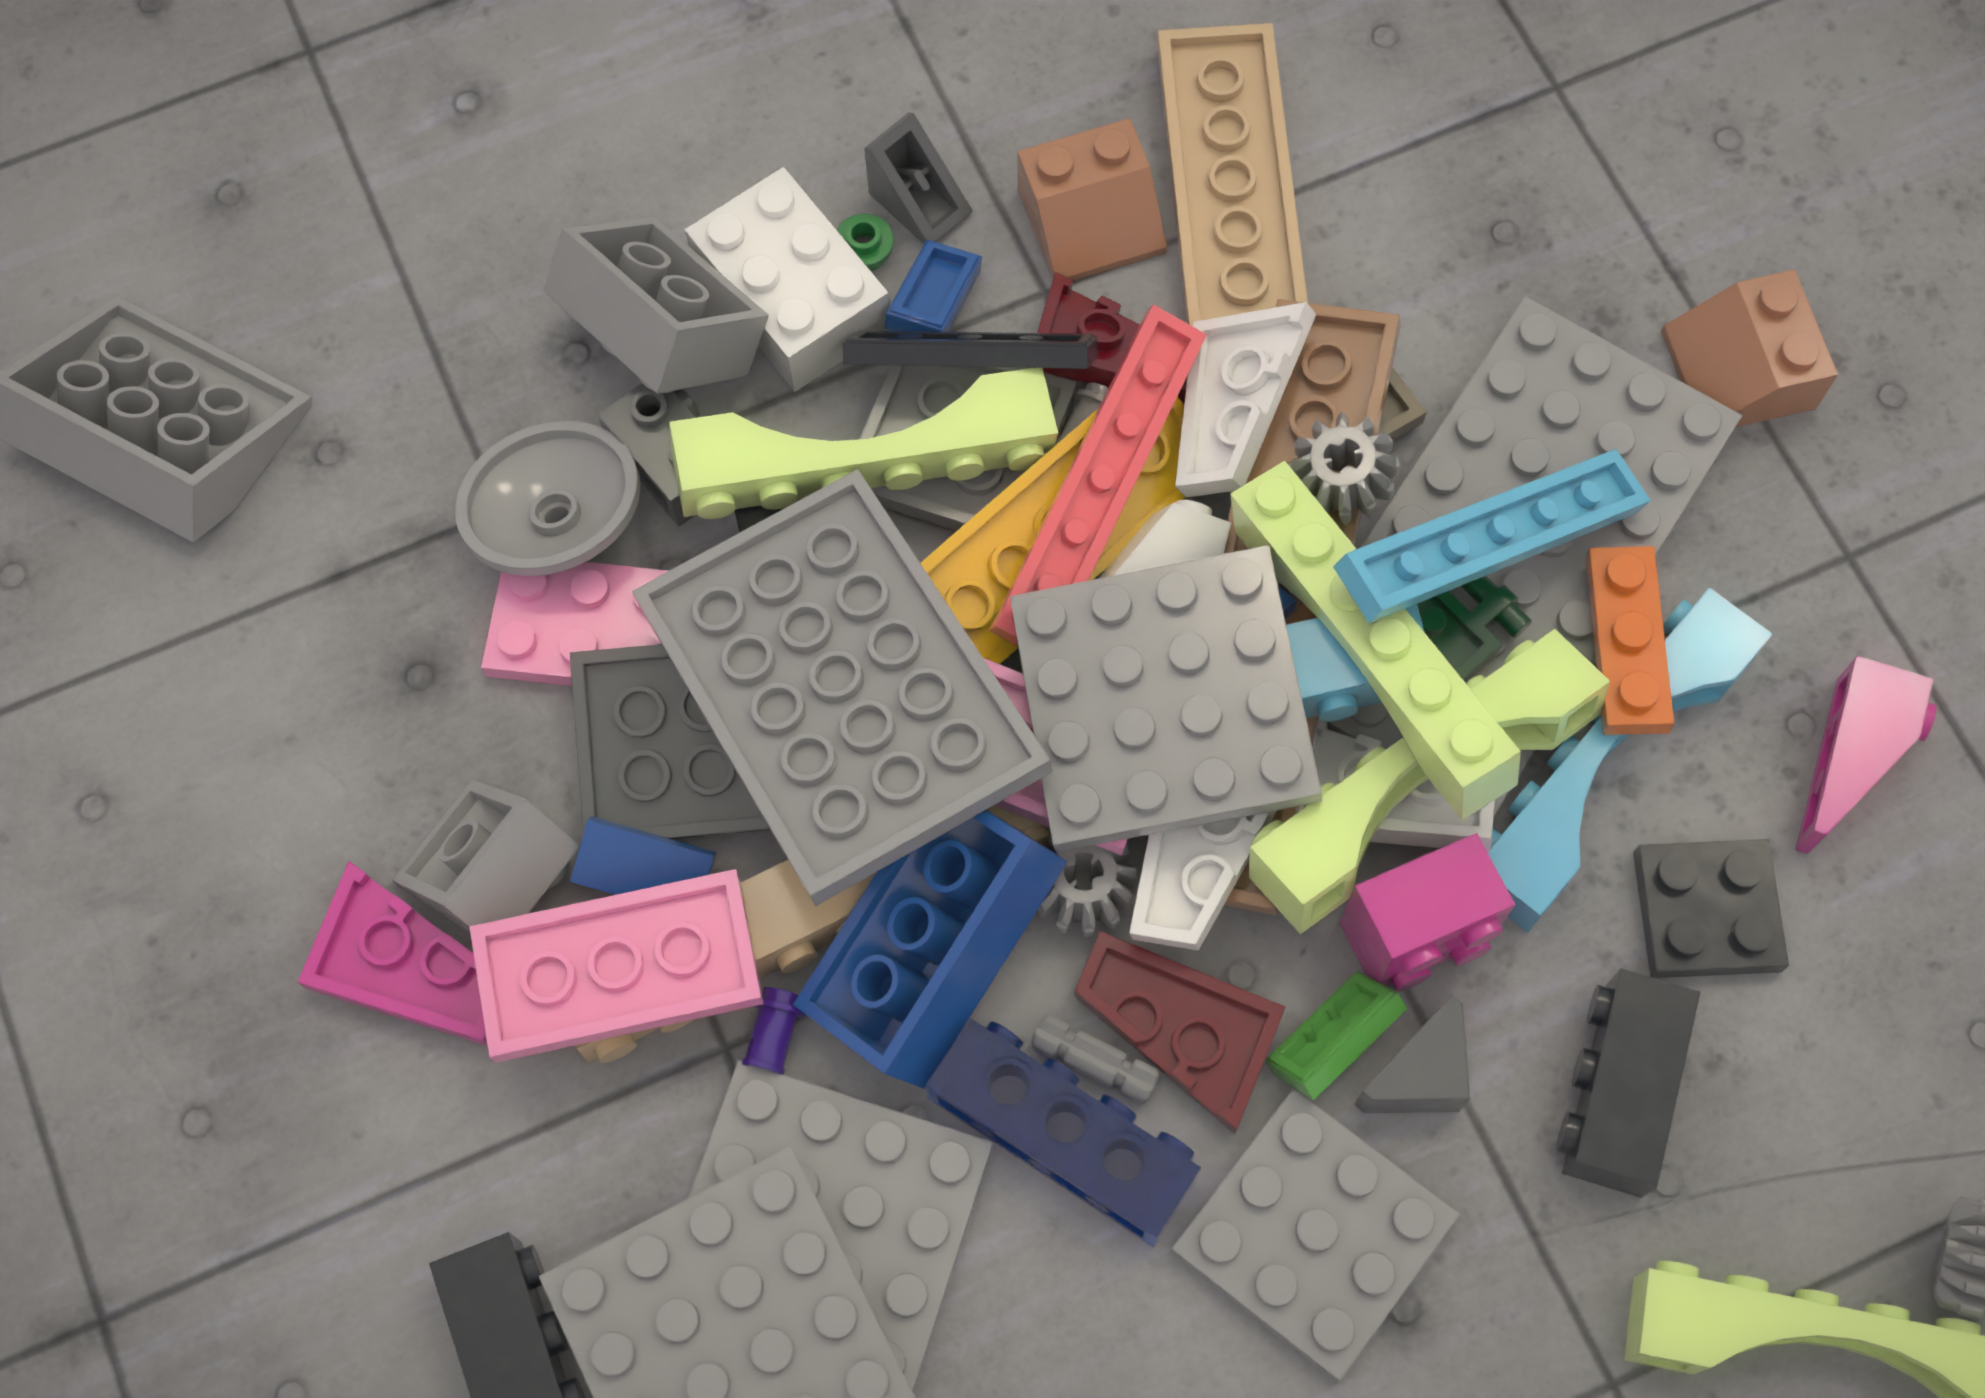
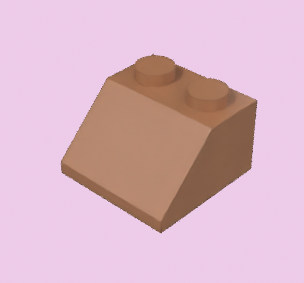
(1091, 201)
(1754, 349)

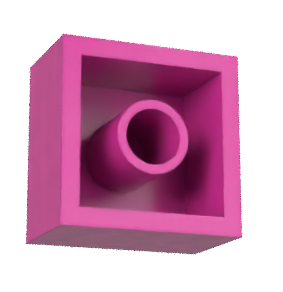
(1427, 914)

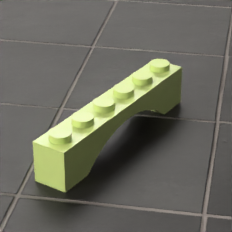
(736, 464)
(1432, 706)
(1314, 857)
(1700, 1322)

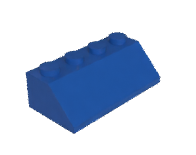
(929, 944)

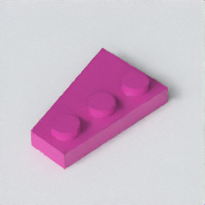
(393, 961)

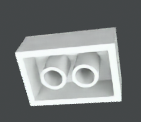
(794, 269)

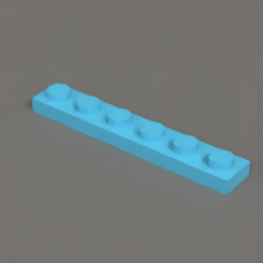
(1490, 535)

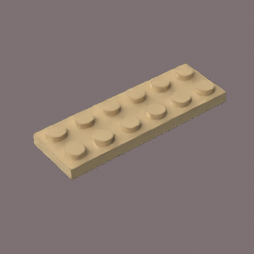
(1230, 170)

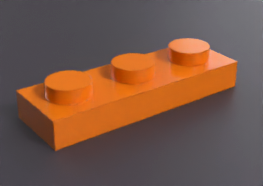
(1629, 640)

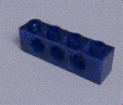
(1138, 1204)

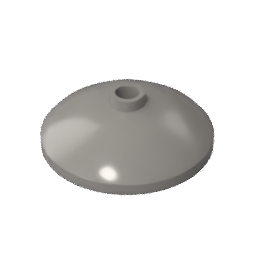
(547, 498)

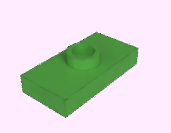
(1335, 1034)

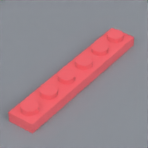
(1107, 460)

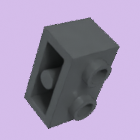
(642, 424)

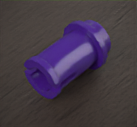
(772, 1030)

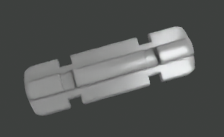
(1095, 1059)

